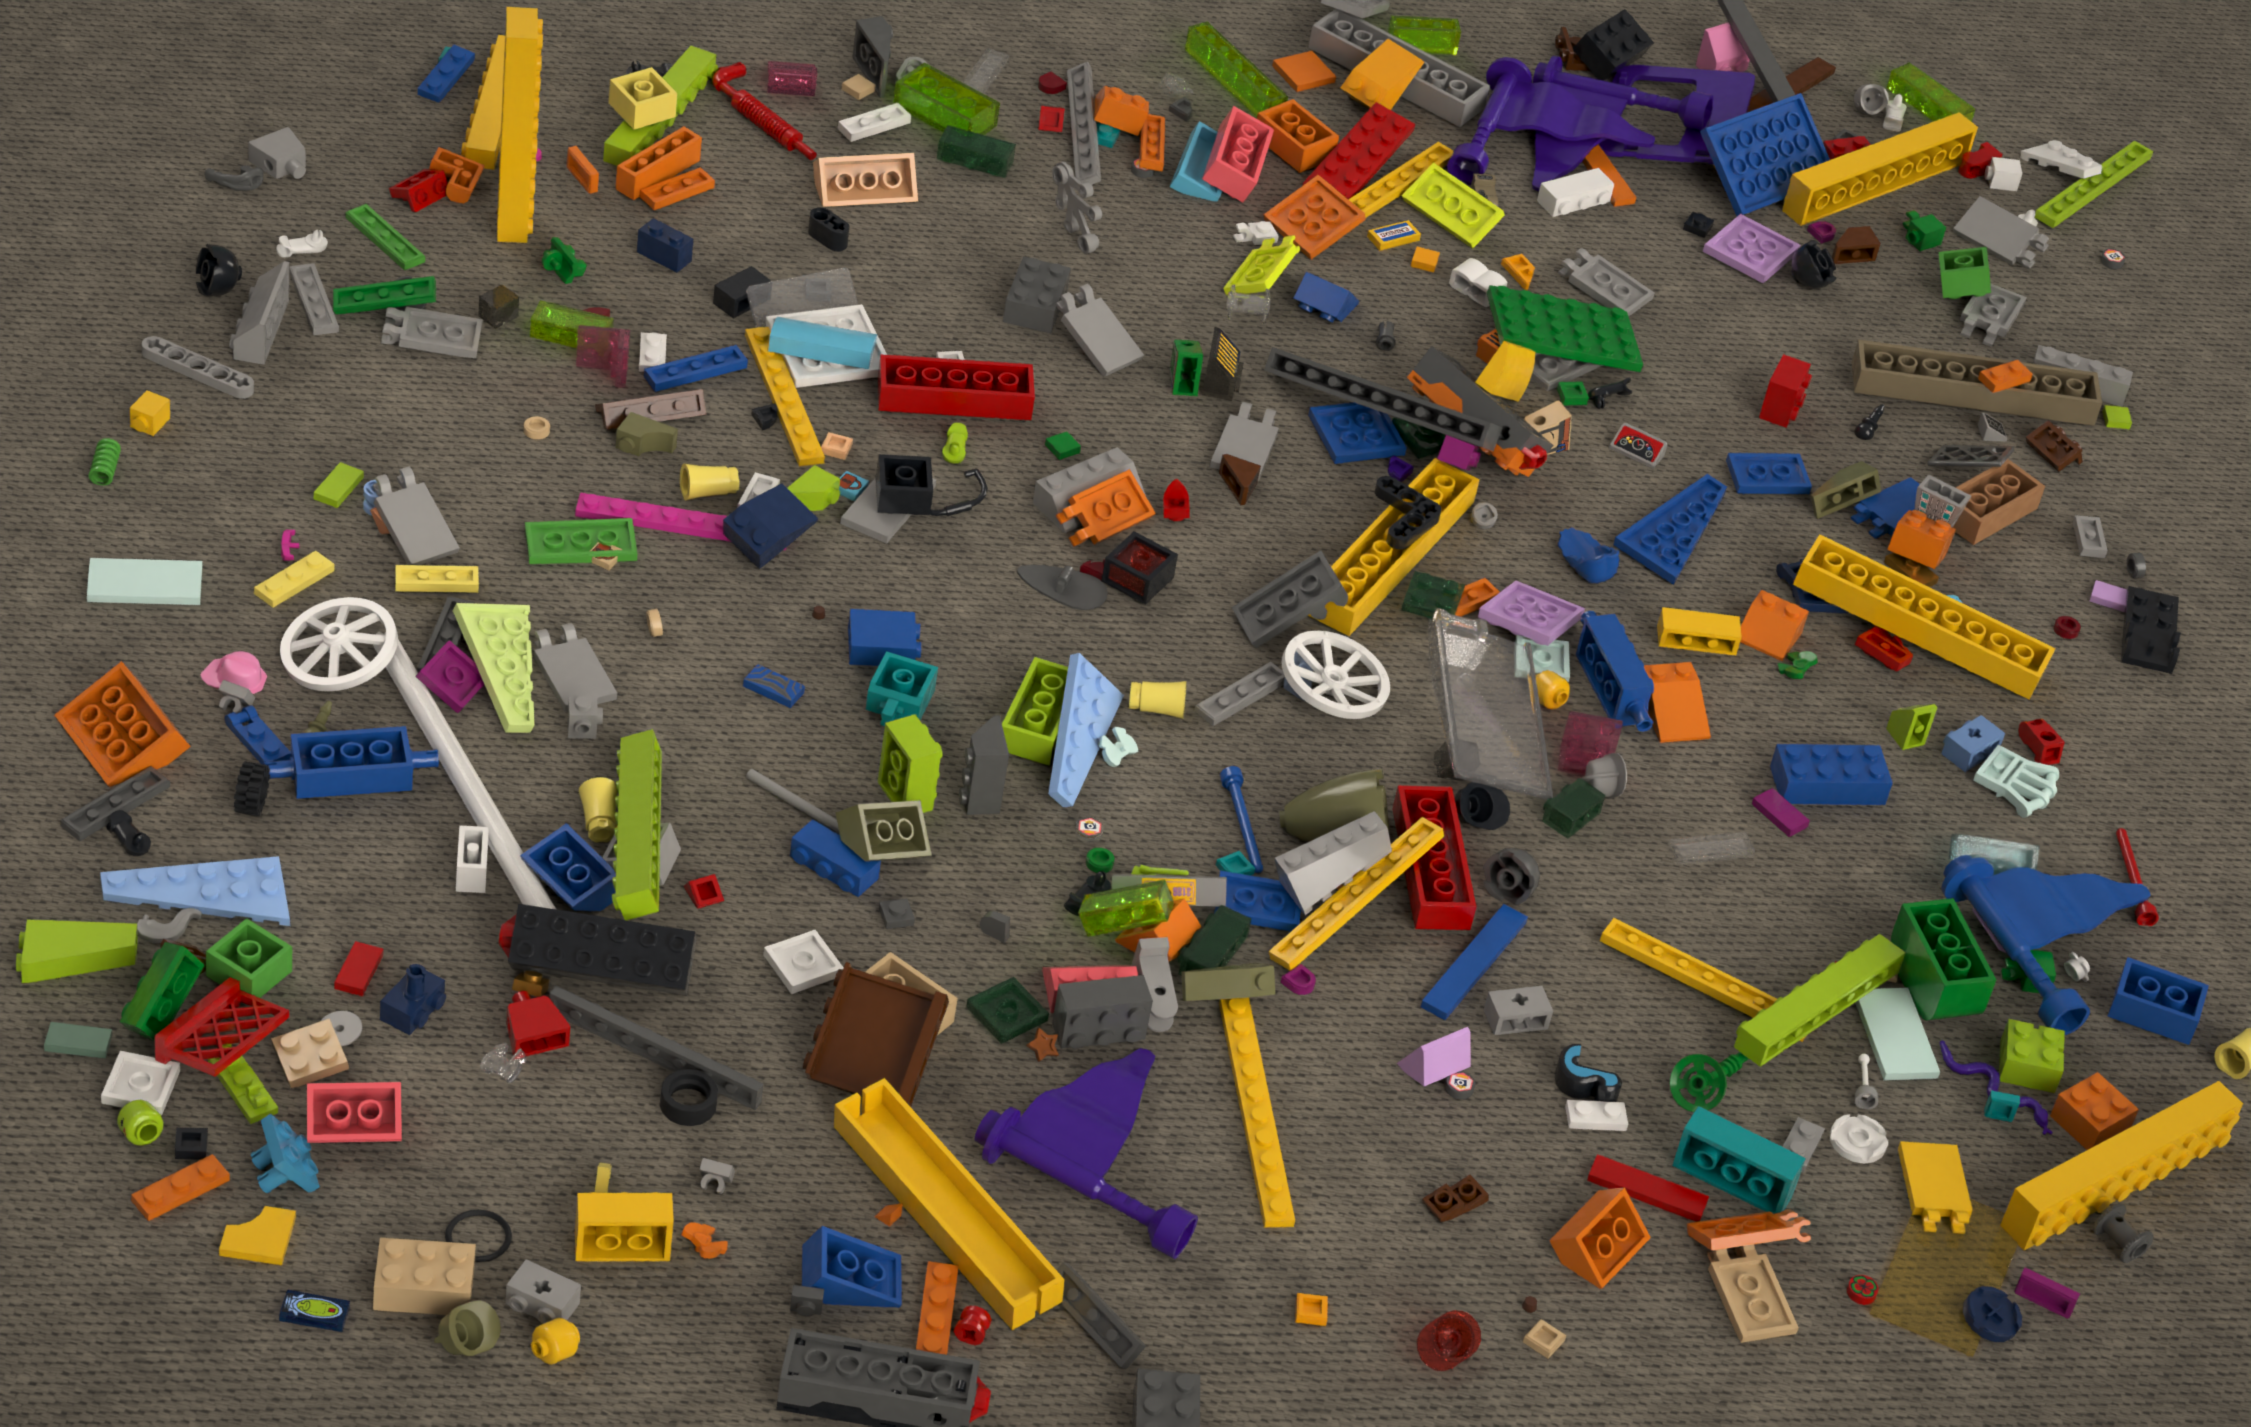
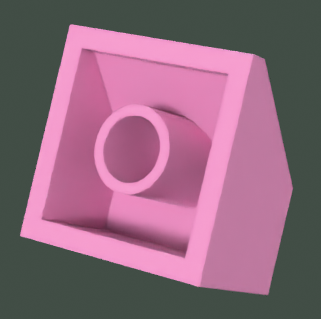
(1722, 50)

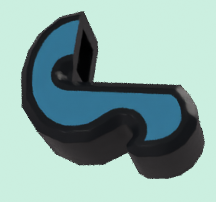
(1585, 1081)

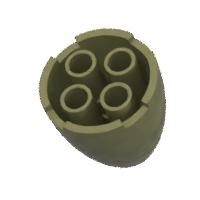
(1335, 804)

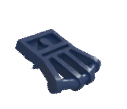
(1805, 599)

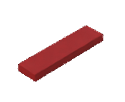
(1648, 1188)

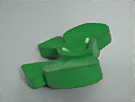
(1801, 663)

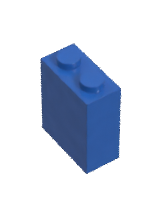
(880, 631)

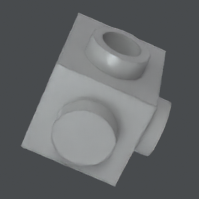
(585, 712)

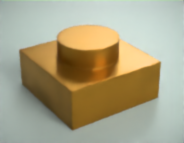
(531, 982)

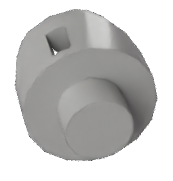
(1871, 99)

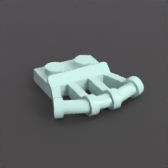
(2016, 776)

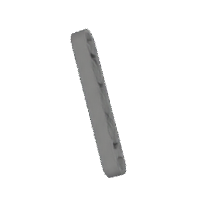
(161, 351)

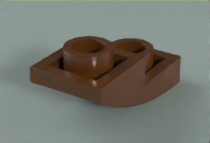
(1456, 1200)

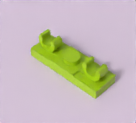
(246, 1089)

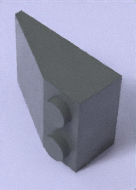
(873, 50)

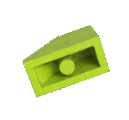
(816, 488)
(1911, 725)

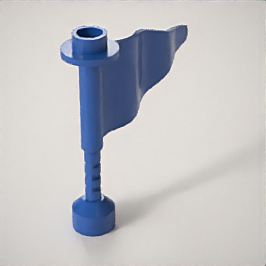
(2033, 910)

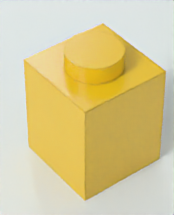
(149, 413)

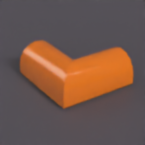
(461, 171)

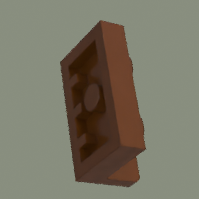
(1569, 57)
(2055, 446)

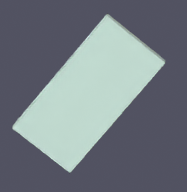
(144, 581)
(1897, 1035)

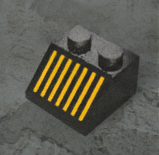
(1222, 368)

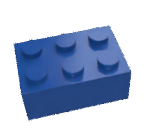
(2158, 1001)

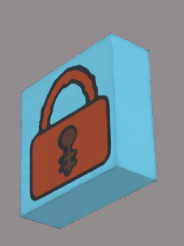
(852, 486)

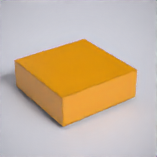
(1425, 259)
(1311, 1309)

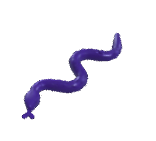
(2040, 1114)

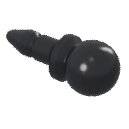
(1869, 424)

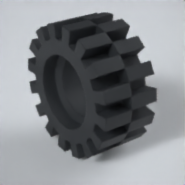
(251, 788)

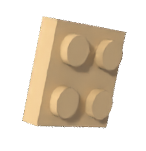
(310, 1053)

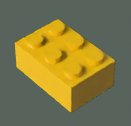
(623, 1226)

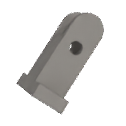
(1153, 963)

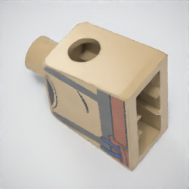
(1553, 424)

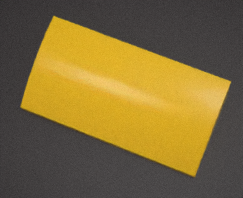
(1508, 371)

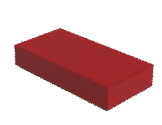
(358, 968)

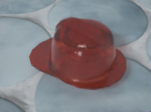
(1448, 1340)

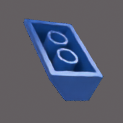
(572, 870)

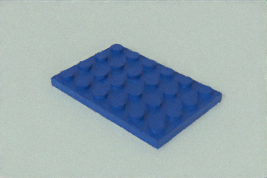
(1762, 151)

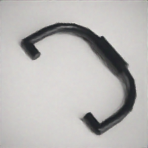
(967, 504)

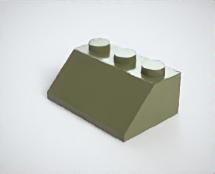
(885, 830)

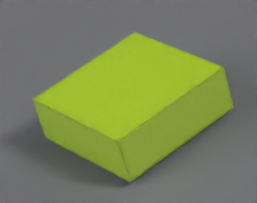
(2117, 417)

